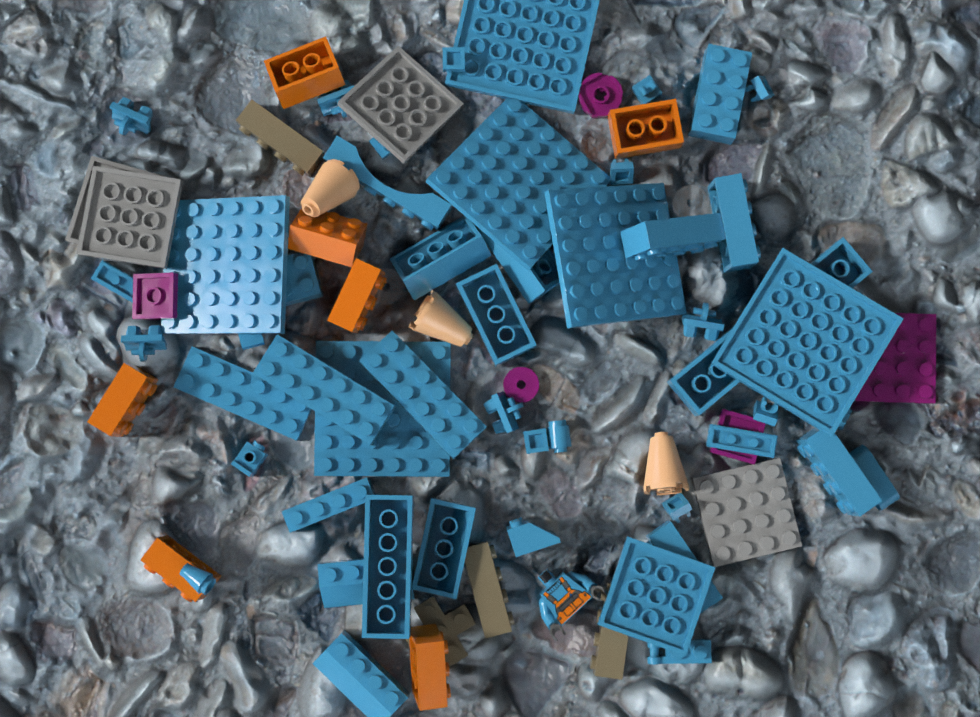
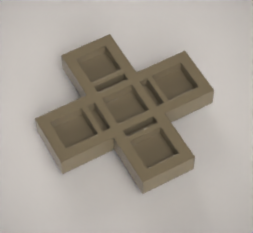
(450, 624)

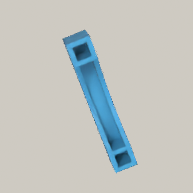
(426, 207)

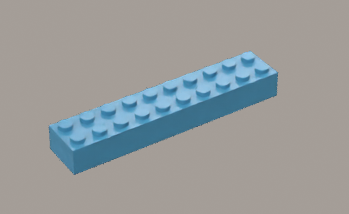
(703, 384)

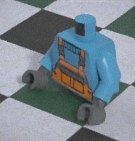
(564, 597)

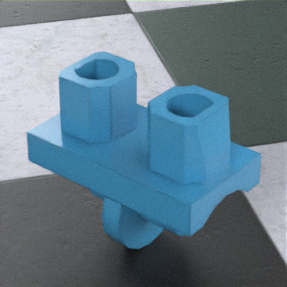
(329, 101)
(131, 120)
(711, 325)
(144, 344)
(507, 411)

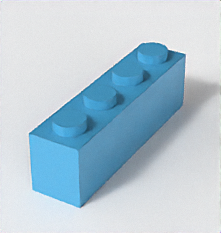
(328, 504)
(668, 538)

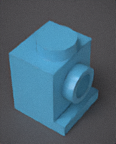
(243, 464)

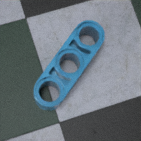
(875, 476)

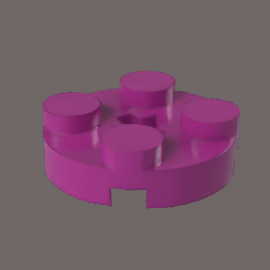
(603, 83)

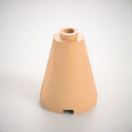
(330, 188)
(441, 321)
(664, 467)

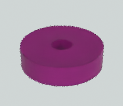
(521, 374)

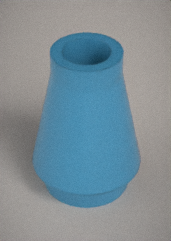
(199, 579)

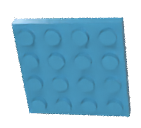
(656, 595)

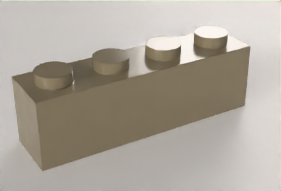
(281, 138)
(487, 590)
(610, 649)

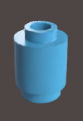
(559, 436)

